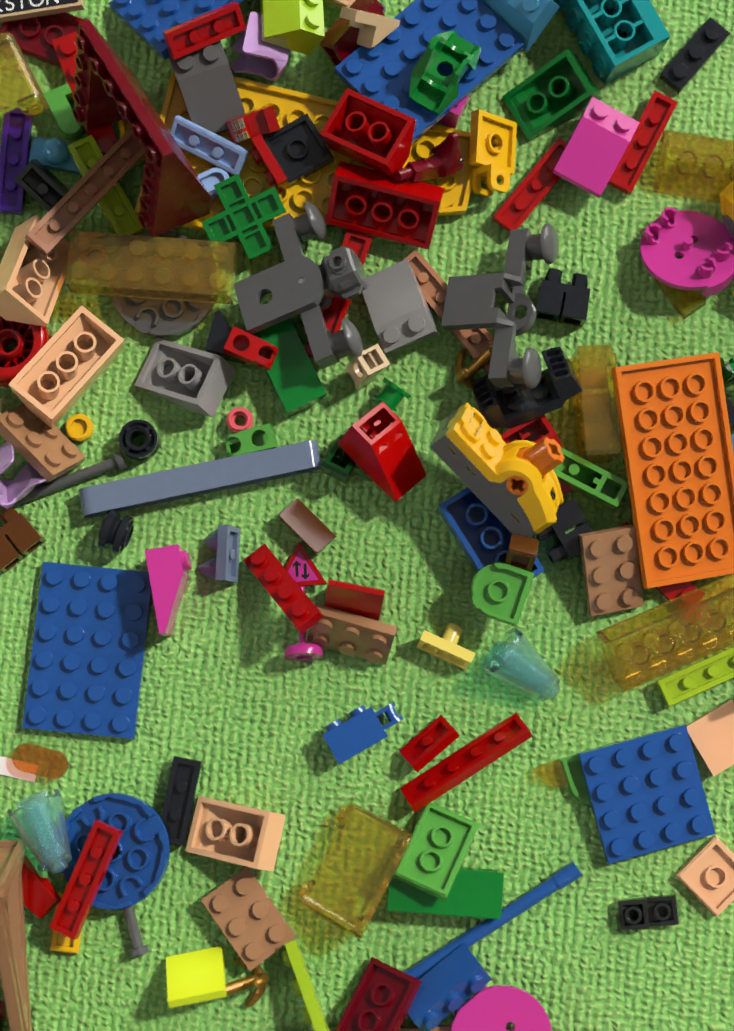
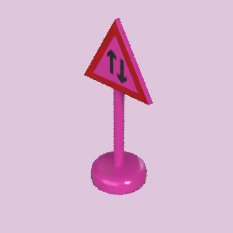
(305, 574)

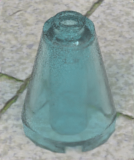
(521, 667)
(44, 829)

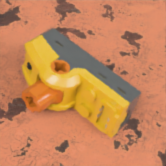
(509, 478)

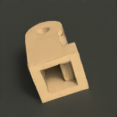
(367, 366)

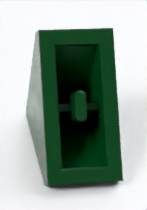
(338, 463)

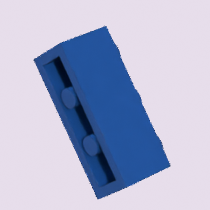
(447, 988)

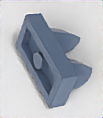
(227, 545)

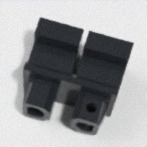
(574, 303)
(568, 544)

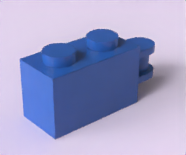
(358, 732)

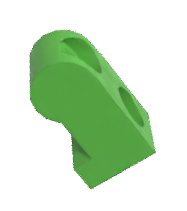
(59, 103)
(251, 440)

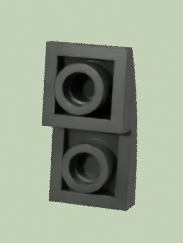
(648, 911)

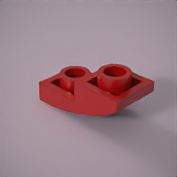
(38, 892)

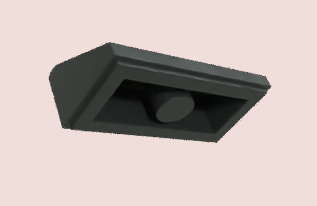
(41, 184)

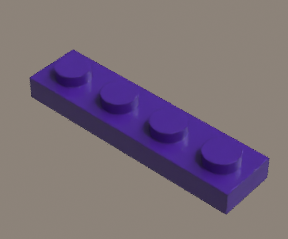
(13, 159)

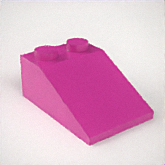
(595, 147)
(168, 581)

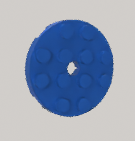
(142, 847)

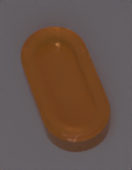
(40, 761)

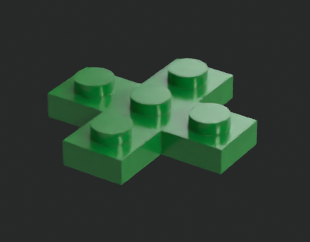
(244, 216)

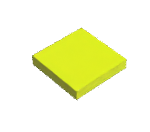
(195, 977)

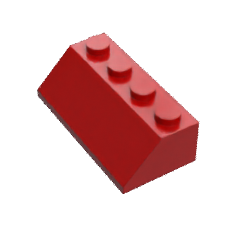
(383, 206)

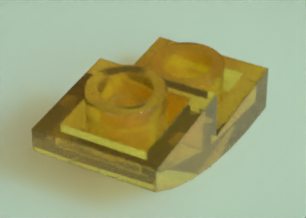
(683, 301)

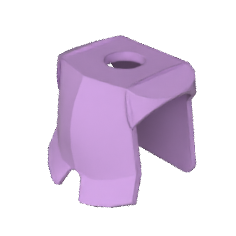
(256, 55)
(27, 479)

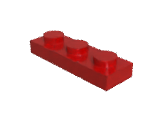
(204, 30)

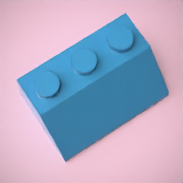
(524, 17)

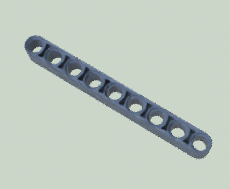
(200, 478)

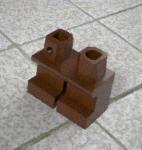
(23, 535)

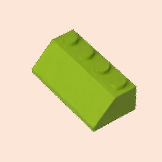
(293, 24)

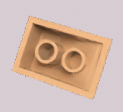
(235, 833)

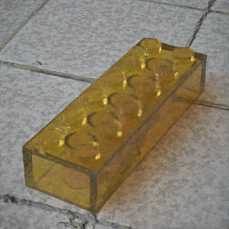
(151, 267)
(670, 634)

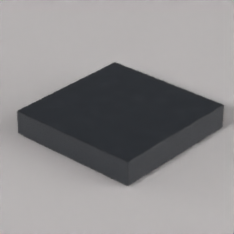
(299, 149)

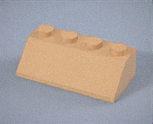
(30, 279)
(66, 366)

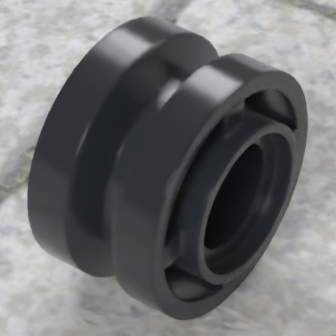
(136, 428)
(116, 532)

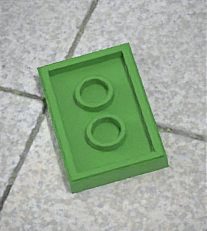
(436, 851)

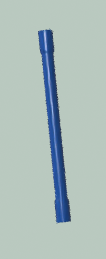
(556, 882)

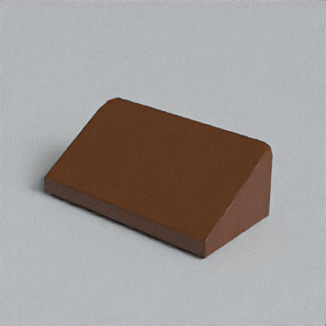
(306, 526)

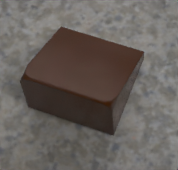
(522, 552)

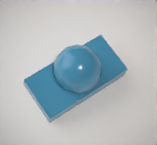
(53, 155)

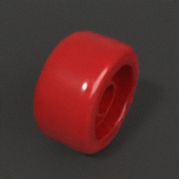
(30, 341)

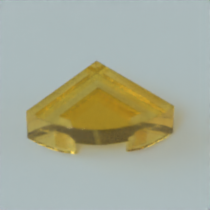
(552, 773)

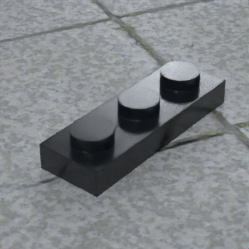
(694, 55)
(180, 798)

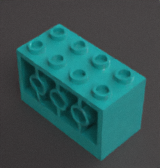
(615, 33)

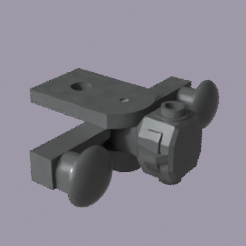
(305, 288)

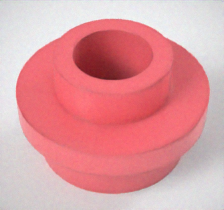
(239, 412)

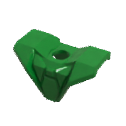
(431, 88)

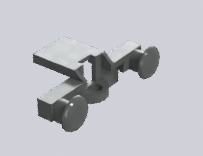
(472, 299)

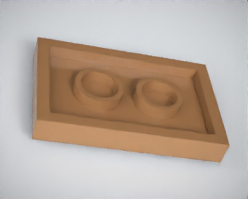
(39, 444)
(611, 570)
(352, 634)
(248, 918)

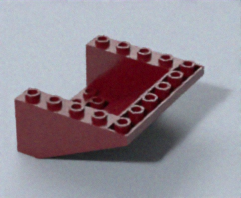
(109, 93)

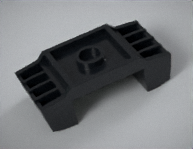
(519, 404)

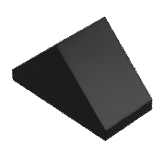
(218, 337)

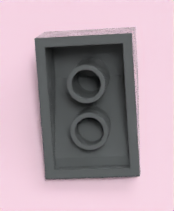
(208, 87)

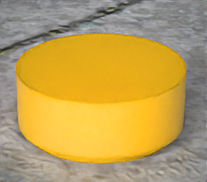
(79, 428)

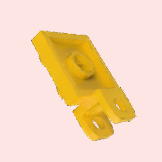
(491, 162)

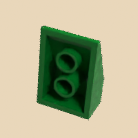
(551, 95)

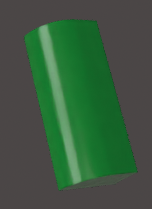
(292, 370)
(473, 894)

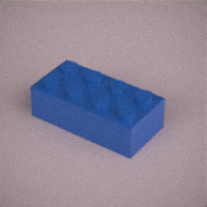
(478, 530)

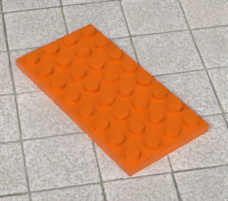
(678, 467)

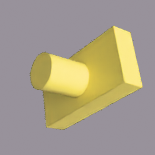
(446, 647)

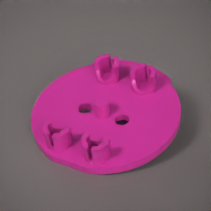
(703, 265)
(496, 1007)

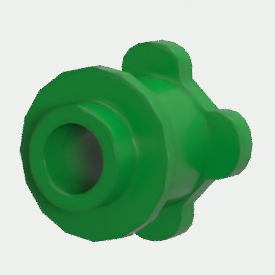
(391, 395)

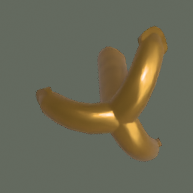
(464, 375)
(257, 980)

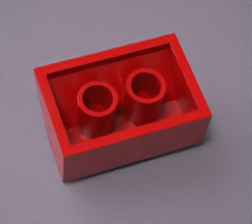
(369, 133)

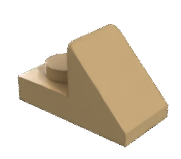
(372, 26)

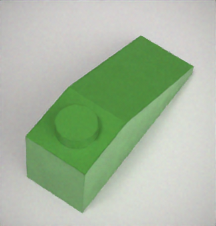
(591, 480)

